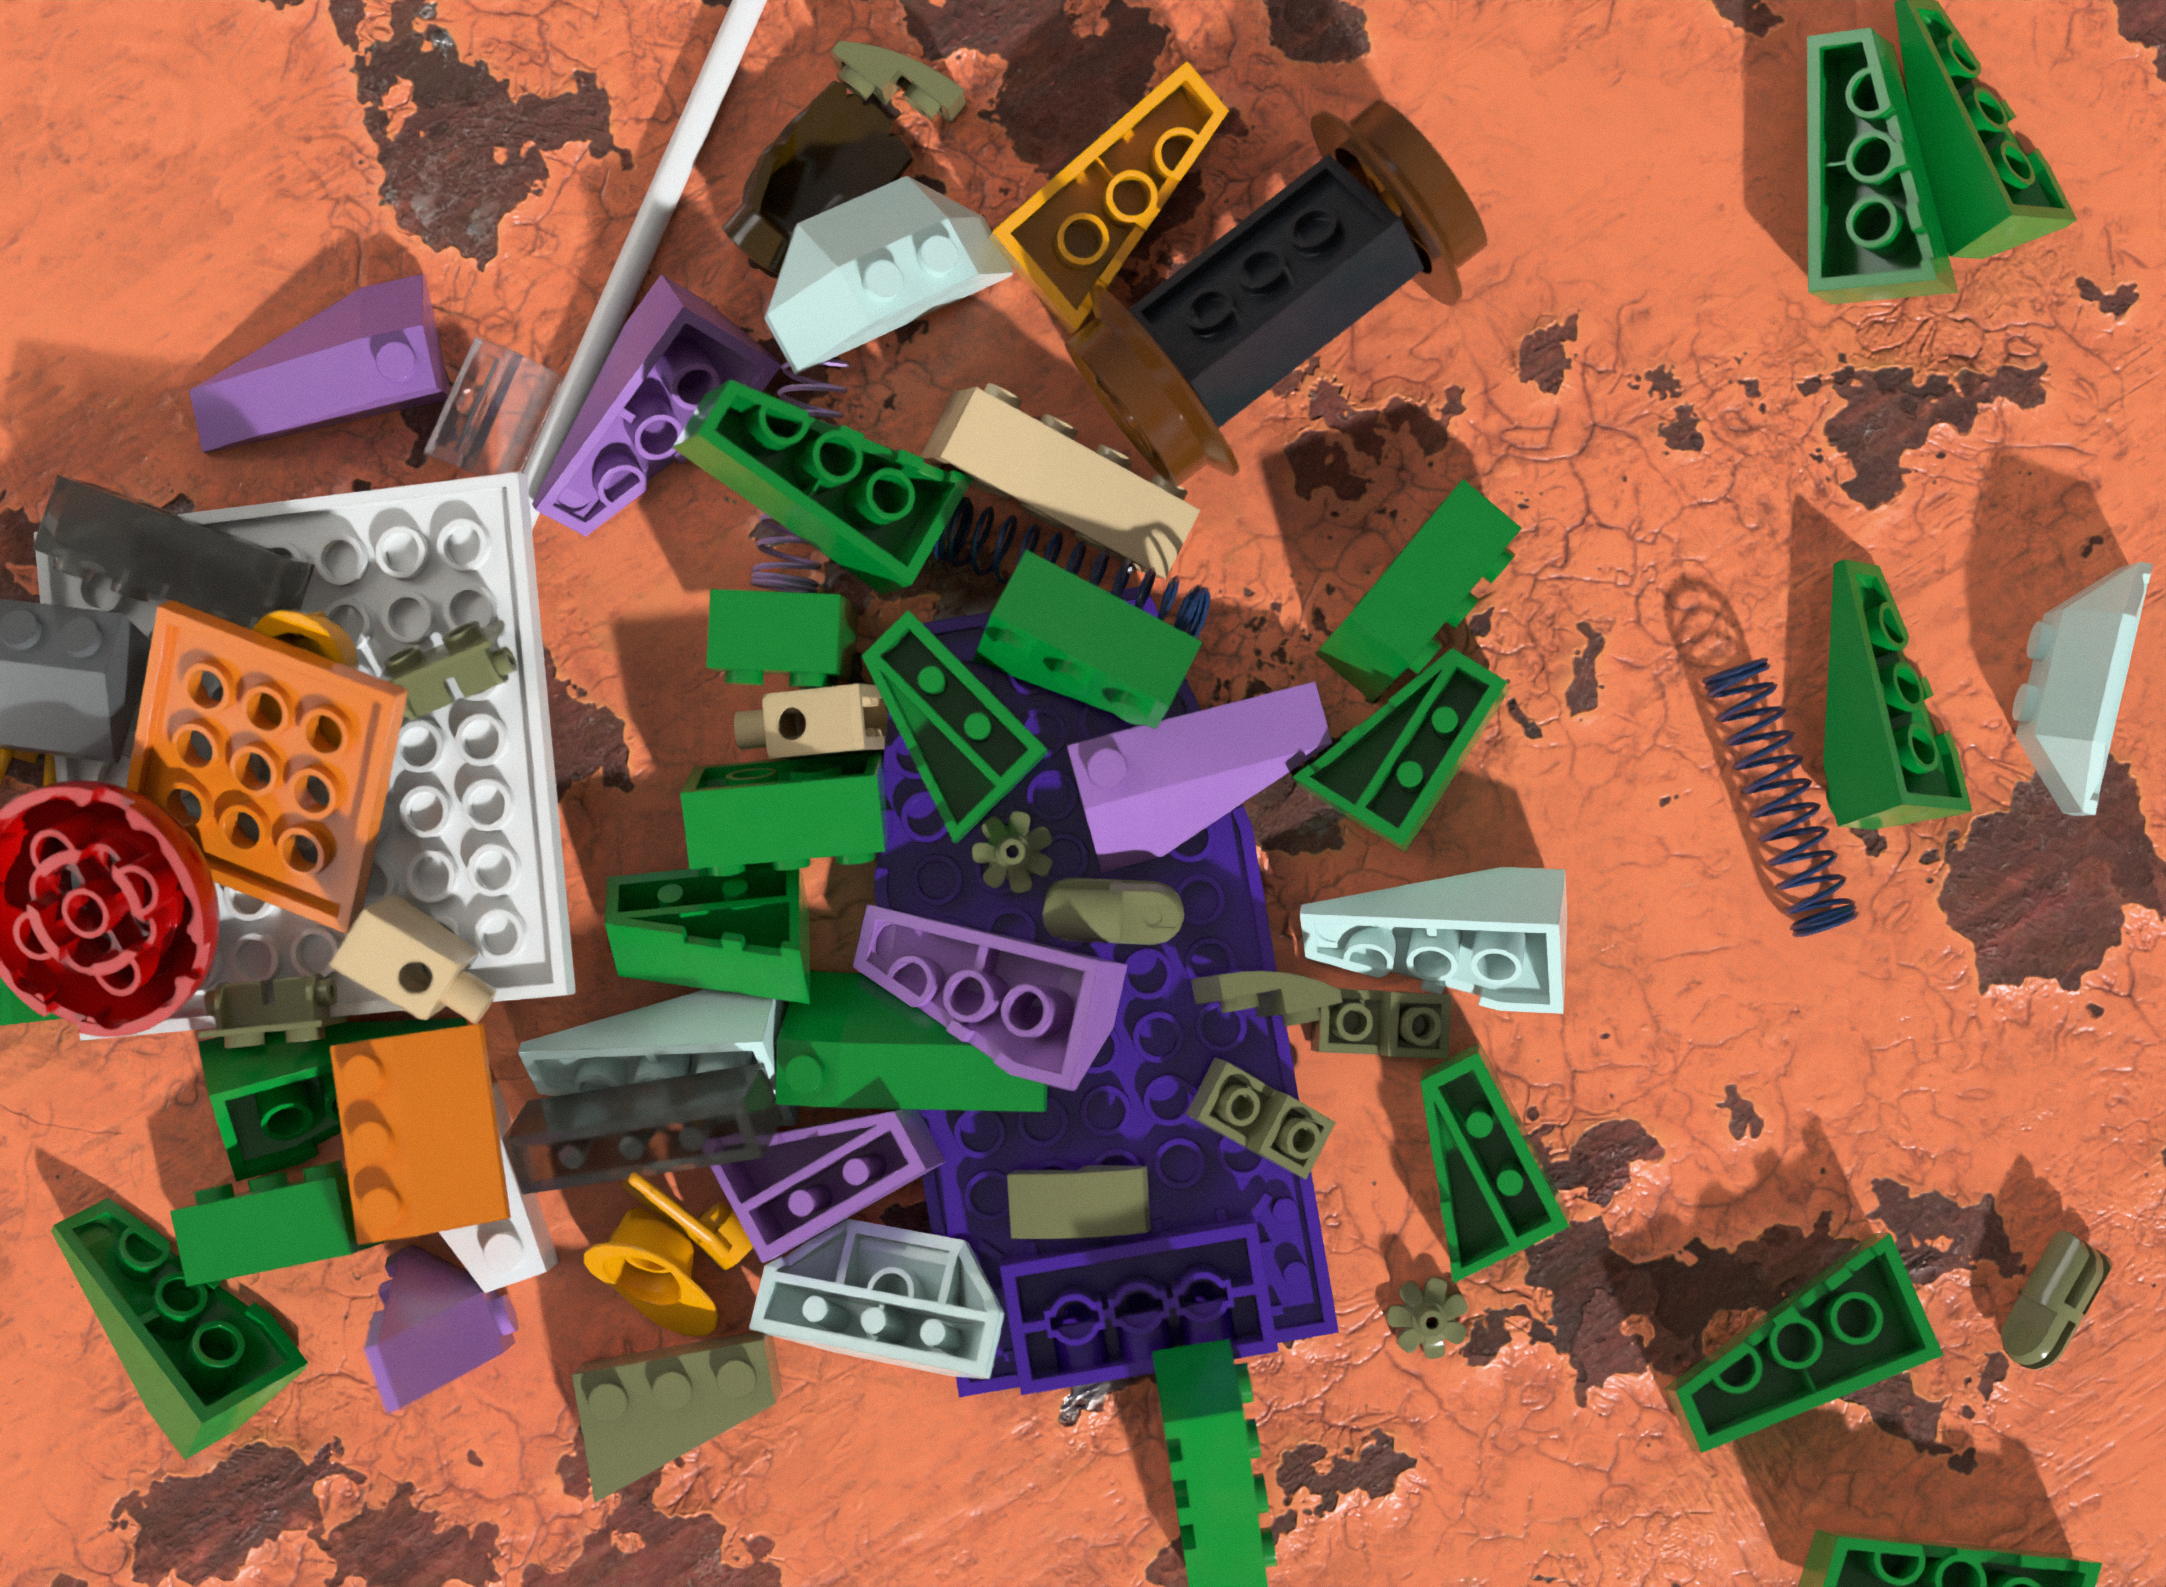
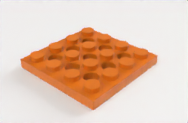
(306, 688)

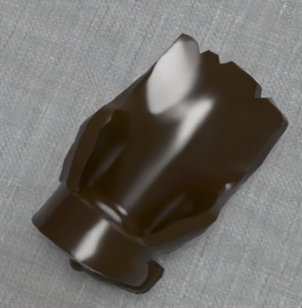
(816, 163)

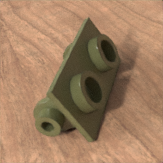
(466, 655)
(245, 1015)

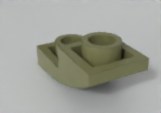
(882, 72)
(1270, 993)
(1385, 1024)
(1260, 1118)
(1078, 1202)

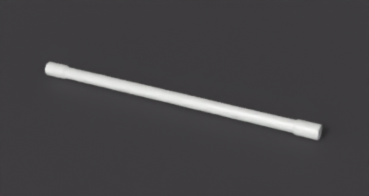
(644, 236)

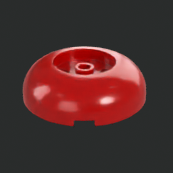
(54, 933)

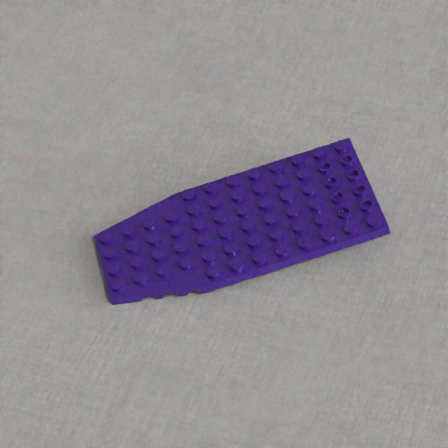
(1230, 1232)

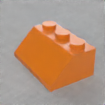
(420, 1133)

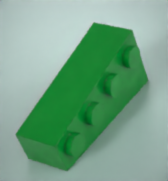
(1867, 181)
(825, 482)
(1816, 1345)
(1887, 1561)

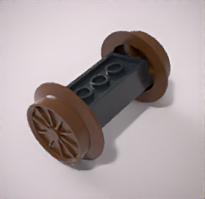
(1278, 289)

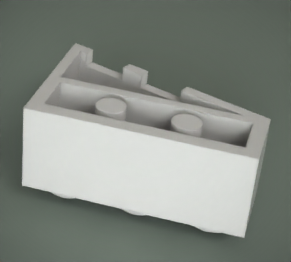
(508, 1248)

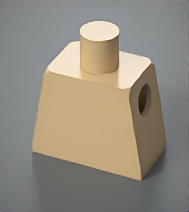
(835, 716)
(389, 955)

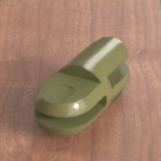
(1112, 911)
(2054, 1301)

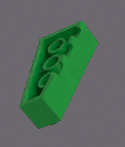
(1212, 1466)

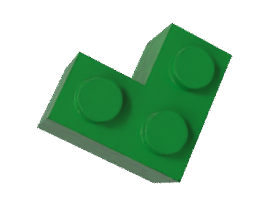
(784, 634)

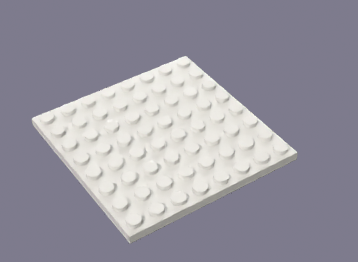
(470, 785)

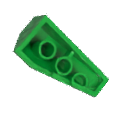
(1977, 170)
(1879, 739)
(877, 1052)
(282, 1095)
(189, 1350)

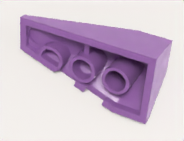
(340, 366)
(643, 399)
(1166, 784)
(1012, 998)
(432, 1327)

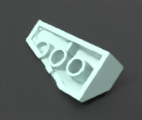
(1471, 932)
(660, 1042)

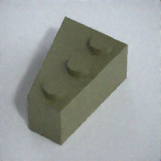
(667, 1401)

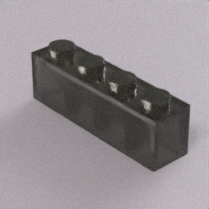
(166, 555)
(643, 1129)

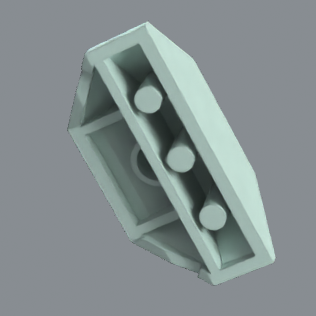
(877, 269)
(2078, 685)
(884, 1299)

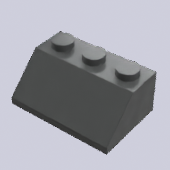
(68, 679)

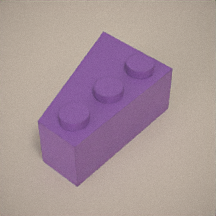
(825, 1175)

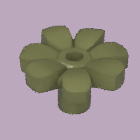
(1015, 869)
(1420, 1306)

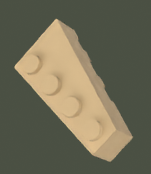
(1062, 478)

